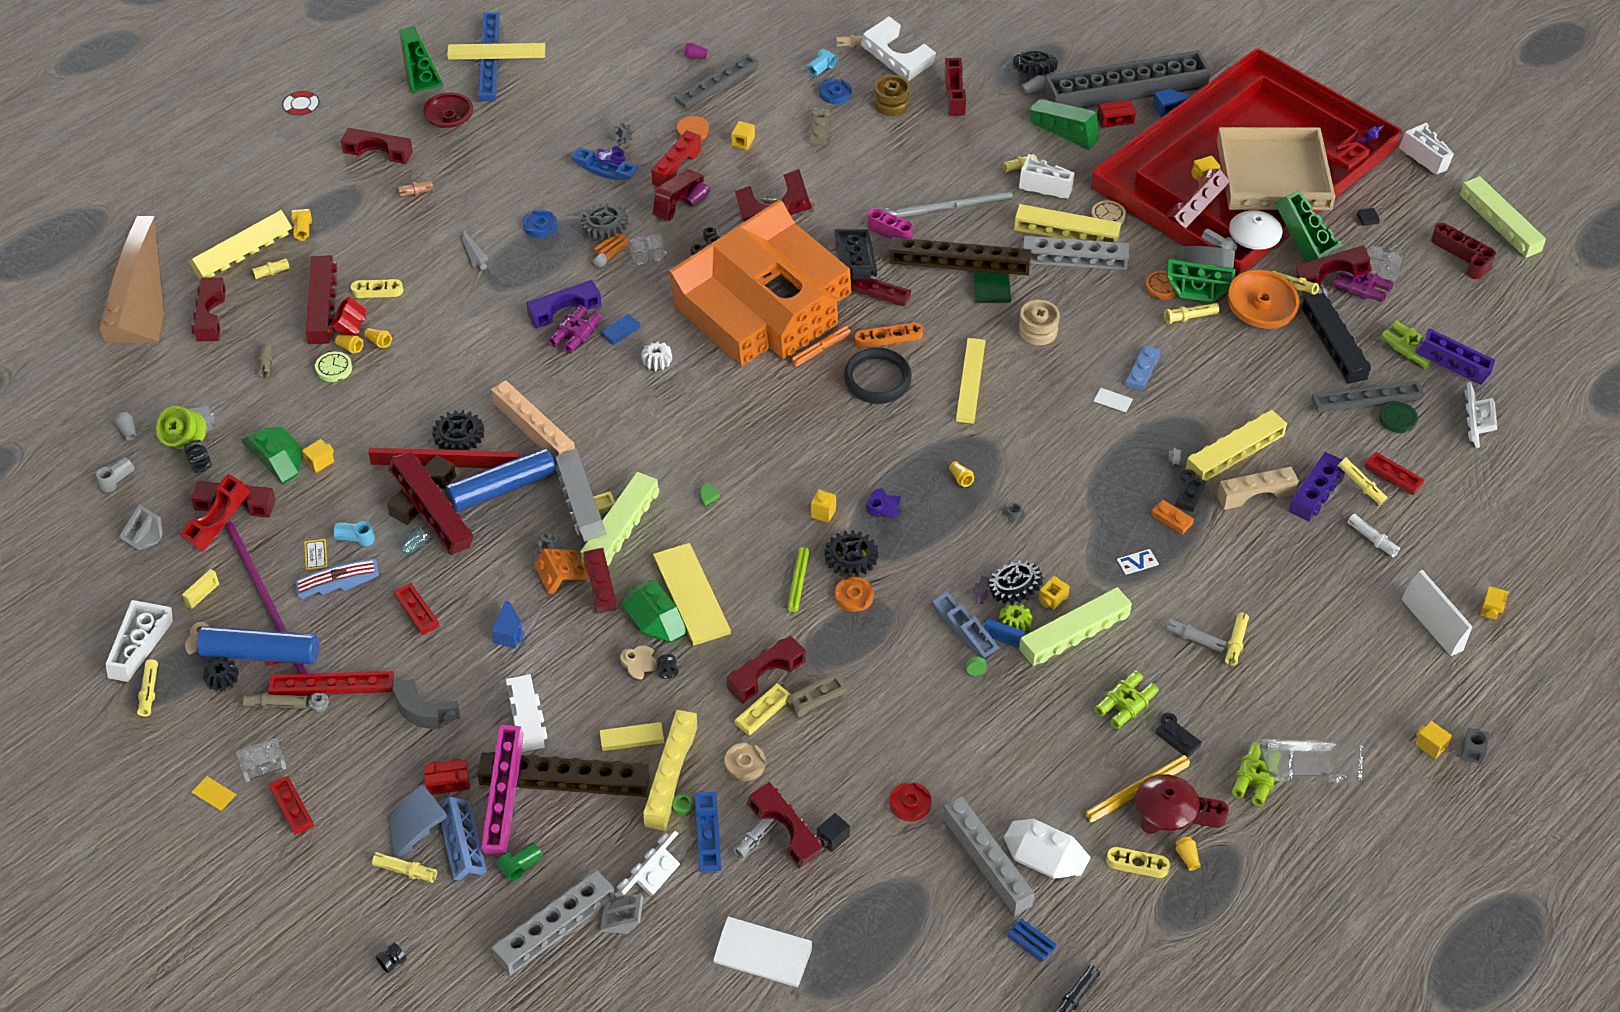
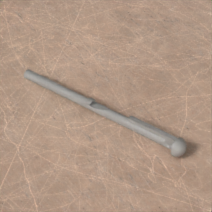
(951, 204)

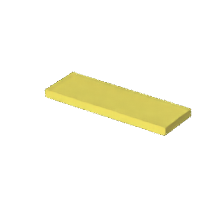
(691, 594)

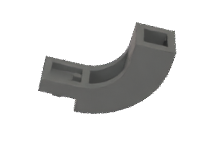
(1206, 255)
(421, 712)

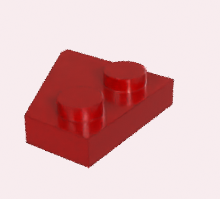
(1347, 155)

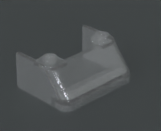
(1312, 758)

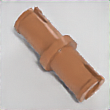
(415, 188)

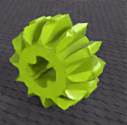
(1016, 617)

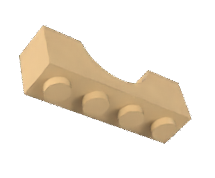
(1237, 491)

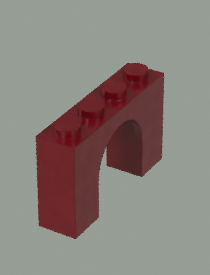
(795, 199)

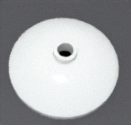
(1255, 229)

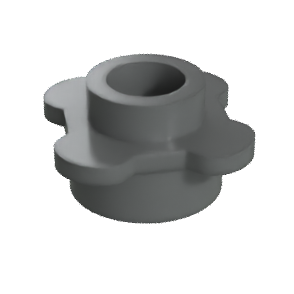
(1013, 511)

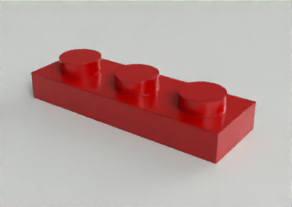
(1394, 473)
(416, 609)
(291, 805)

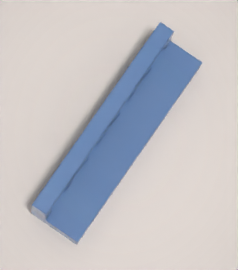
(455, 839)

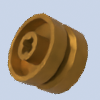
(892, 95)

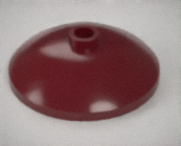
(448, 110)
(1164, 810)

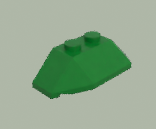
(1199, 281)
(276, 451)
(654, 612)

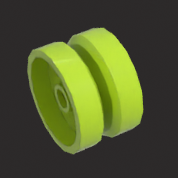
(180, 426)

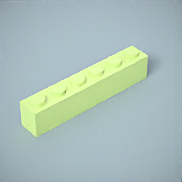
(1502, 217)
(624, 515)
(1075, 626)

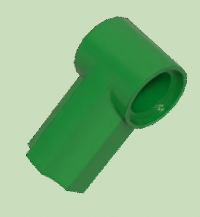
(515, 864)

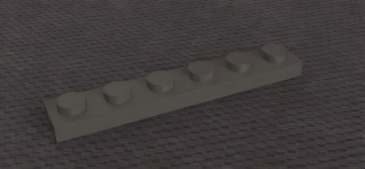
(716, 81)
(1367, 396)

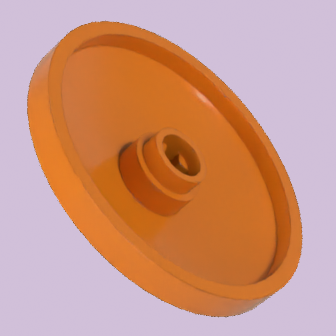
(1263, 299)

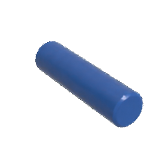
(500, 479)
(257, 645)

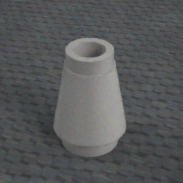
(1034, 85)
(125, 424)

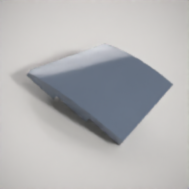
(413, 820)

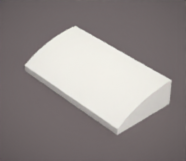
(1437, 613)
(763, 952)

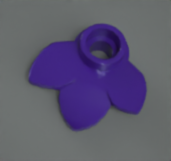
(1371, 134)
(614, 156)
(883, 504)

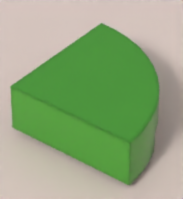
(709, 494)

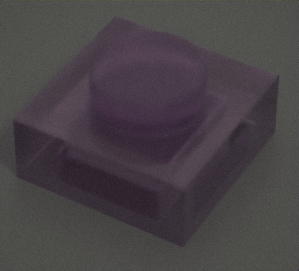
(981, 589)

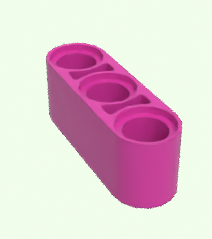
(888, 224)

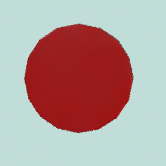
(910, 801)

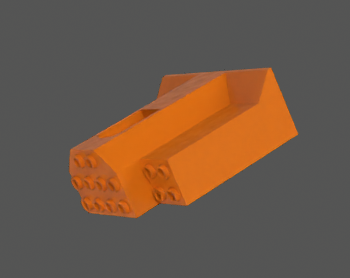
(728, 298)

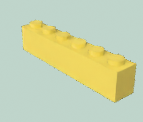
(1065, 225)
(240, 244)
(1237, 445)

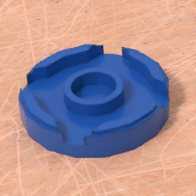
(835, 91)
(540, 223)

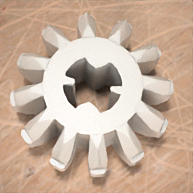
(656, 356)

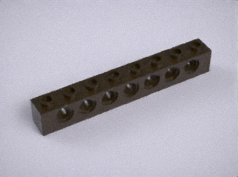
(960, 256)
(574, 779)

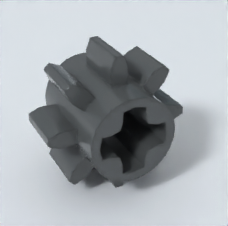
(627, 133)
(545, 540)

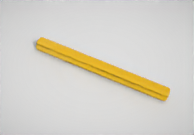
(1129, 793)

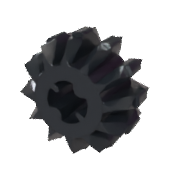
(197, 456)
(220, 674)

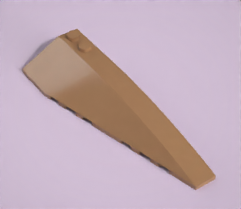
(135, 297)

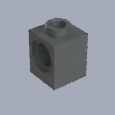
(1475, 745)

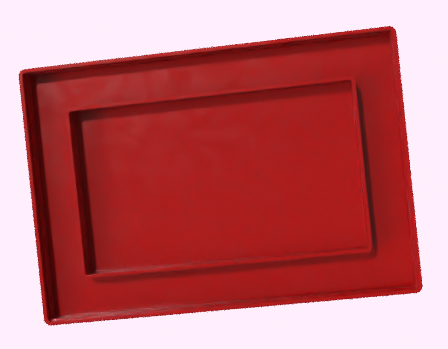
(1255, 92)

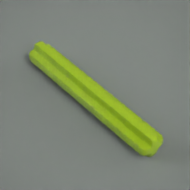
(798, 579)

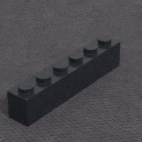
(1336, 338)

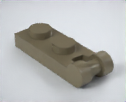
(820, 126)
(817, 694)

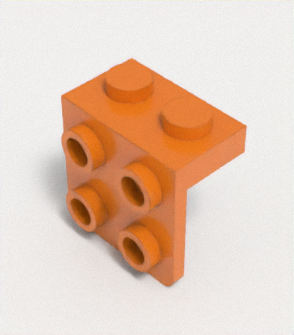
(559, 565)

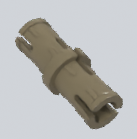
(265, 360)

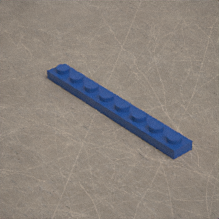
(489, 67)

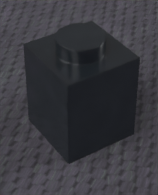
(833, 832)

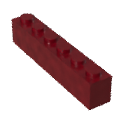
(321, 299)
(431, 503)

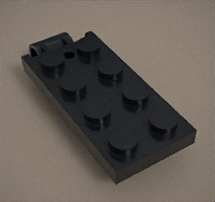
(856, 252)

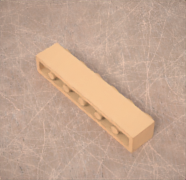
(530, 420)

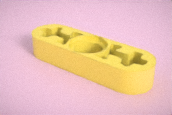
(389, 292)
(1145, 857)

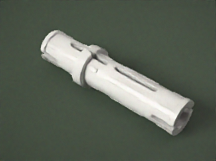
(1379, 540)

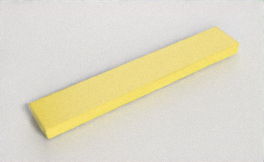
(496, 51)
(970, 380)

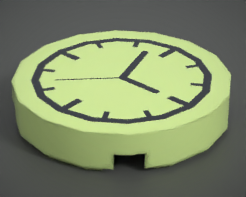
(333, 366)

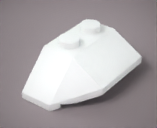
(1045, 849)

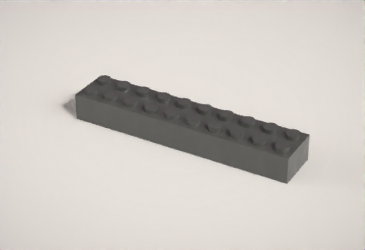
(1128, 80)

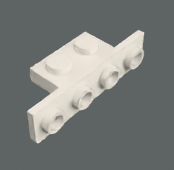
(1482, 415)
(654, 870)

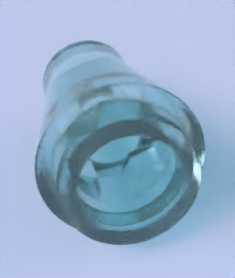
(416, 540)

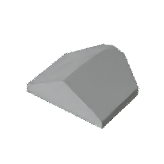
(142, 529)
(622, 914)

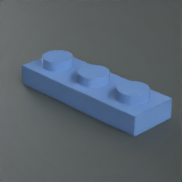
(1143, 368)

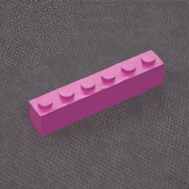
(502, 790)

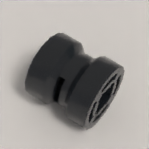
(391, 958)

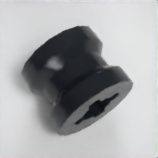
(667, 666)

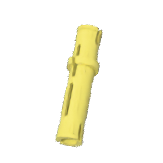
(1308, 286)
(1361, 480)
(1235, 645)
(147, 688)
(413, 870)

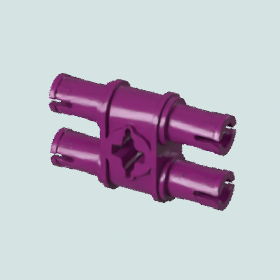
(1364, 285)
(575, 329)

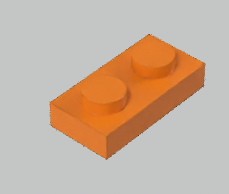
(1172, 517)

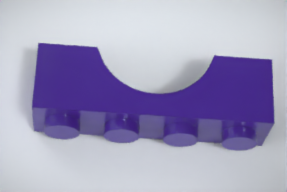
(543, 308)

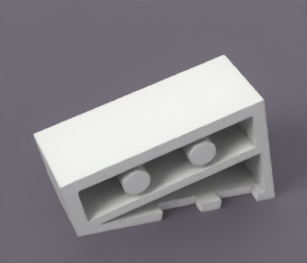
(1426, 149)
(1046, 179)
(525, 712)

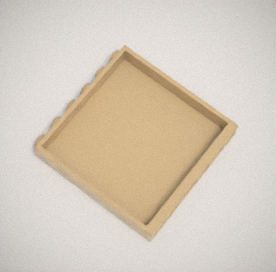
(1273, 164)

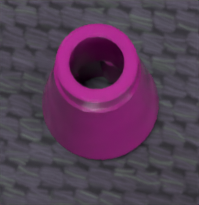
(695, 51)
(697, 194)

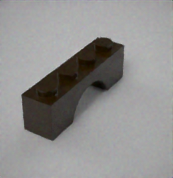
(442, 474)

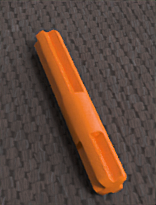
(820, 346)

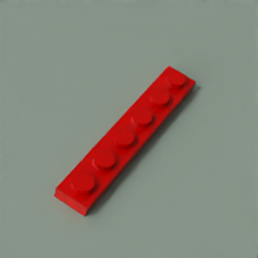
(332, 683)

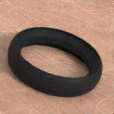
(877, 397)

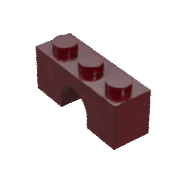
(600, 580)

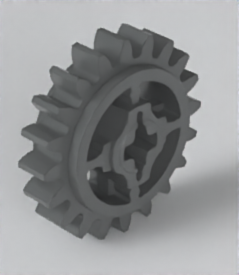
(604, 221)

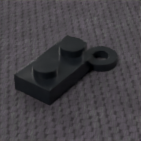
(1190, 491)
(1177, 736)

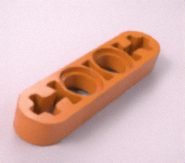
(889, 337)

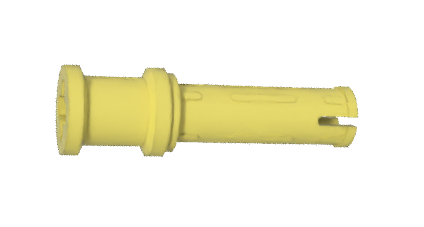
(1183, 313)

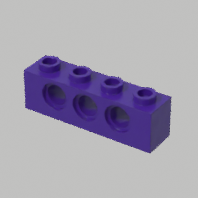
(1455, 356)
(1317, 487)

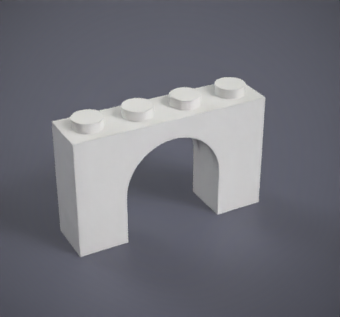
(905, 65)

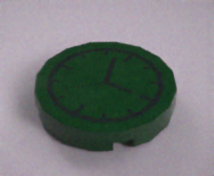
(1398, 417)

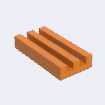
(610, 244)

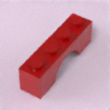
(685, 147)
(229, 496)

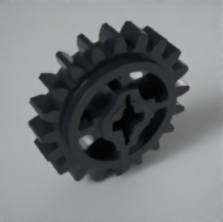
(1035, 63)
(458, 430)
(851, 555)
(1015, 582)

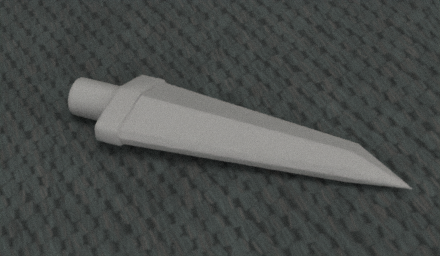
(475, 254)

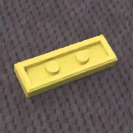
(762, 709)
(631, 736)

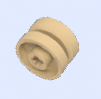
(1039, 322)

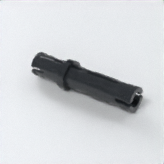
(1071, 1000)

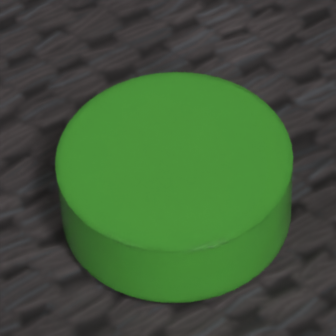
(976, 666)
(682, 804)

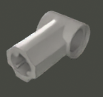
(1218, 241)
(109, 477)

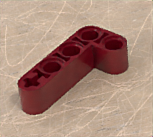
(674, 191)
(1465, 247)
(1210, 813)

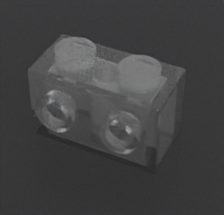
(1385, 262)
(261, 759)

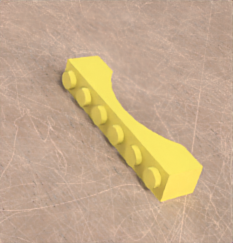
(663, 789)

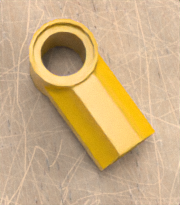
(301, 222)

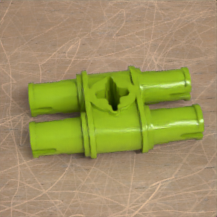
(1406, 343)
(1126, 700)
(1253, 774)

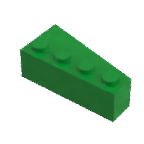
(418, 65)
(1067, 122)
(1306, 227)

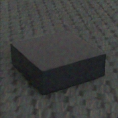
(1368, 216)

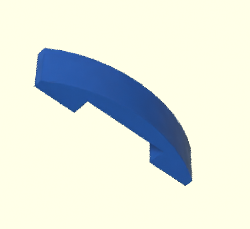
(588, 161)
(708, 831)

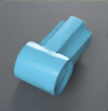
(823, 61)
(357, 532)

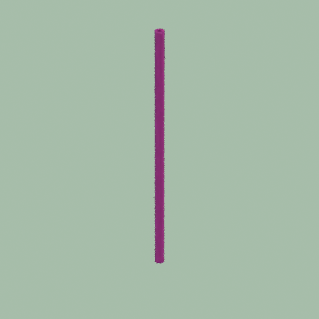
(260, 586)

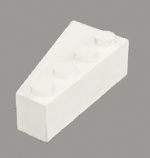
(137, 637)

